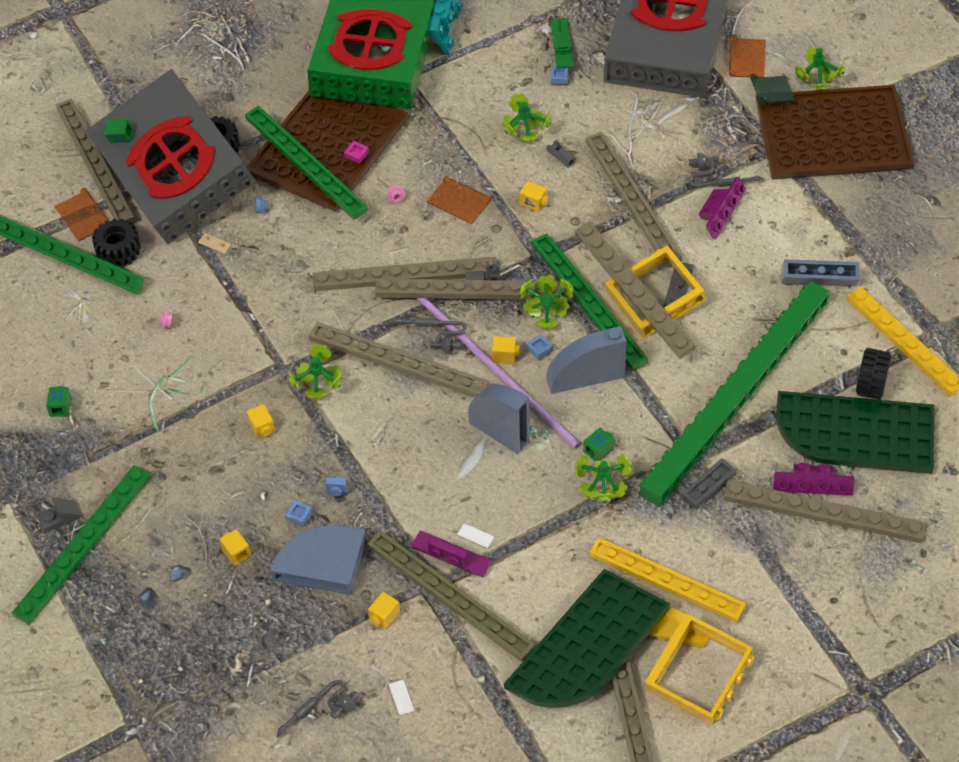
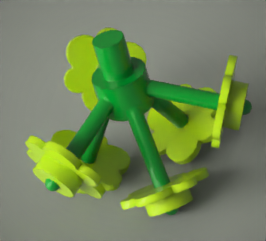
(816, 59)
(532, 119)
(557, 305)
(307, 373)
(602, 472)

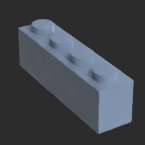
(820, 272)

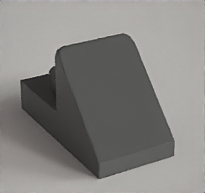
(59, 515)

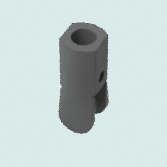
(561, 154)

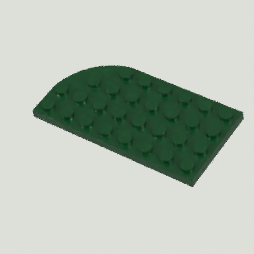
(858, 431)
(588, 643)

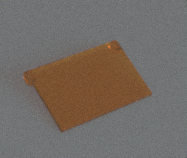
(746, 57)
(459, 200)
(81, 214)

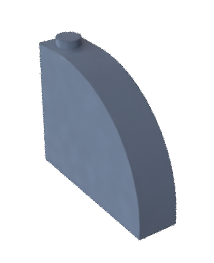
(589, 361)
(502, 415)
(321, 558)

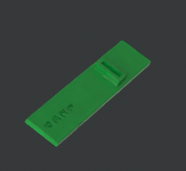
(562, 43)

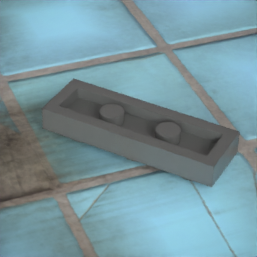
(678, 286)
(708, 483)

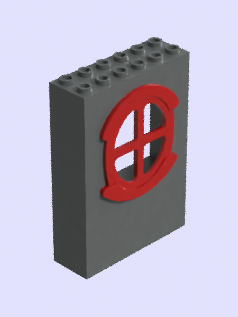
(665, 51)
(159, 118)

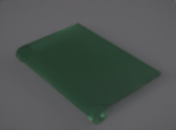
(772, 89)

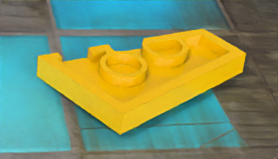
(668, 625)

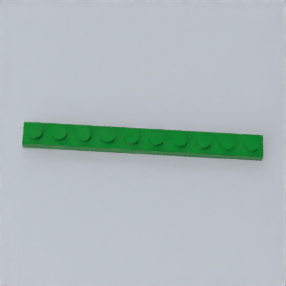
(306, 163)
(71, 255)
(586, 296)
(81, 545)

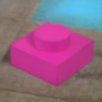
(356, 152)

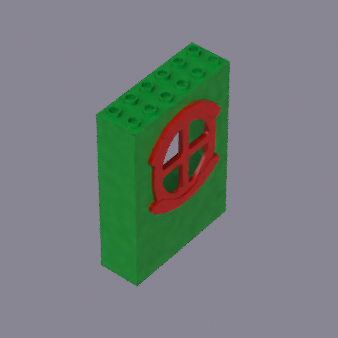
(379, 81)

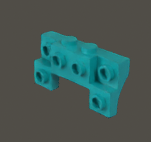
(441, 22)

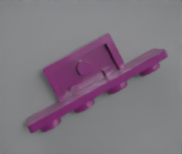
(721, 205)
(813, 479)
(451, 554)

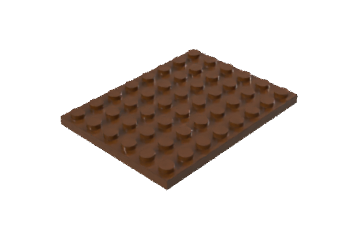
(326, 131)
(835, 132)

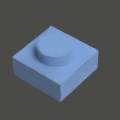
(559, 75)
(539, 346)
(336, 486)
(299, 513)

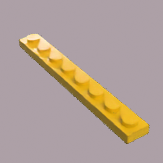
(905, 341)
(667, 579)

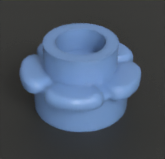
(260, 205)

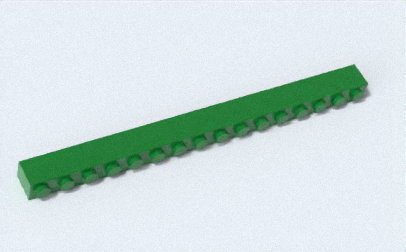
(733, 394)

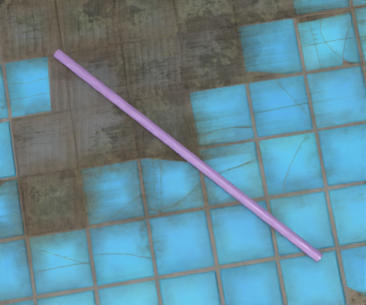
(501, 374)

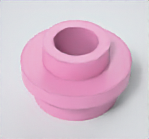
(396, 190)
(165, 319)

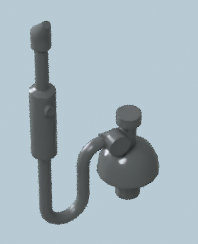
(702, 161)
(447, 343)
(345, 702)

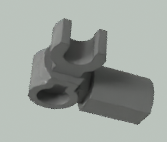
(492, 273)

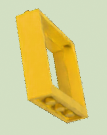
(674, 309)
(687, 623)

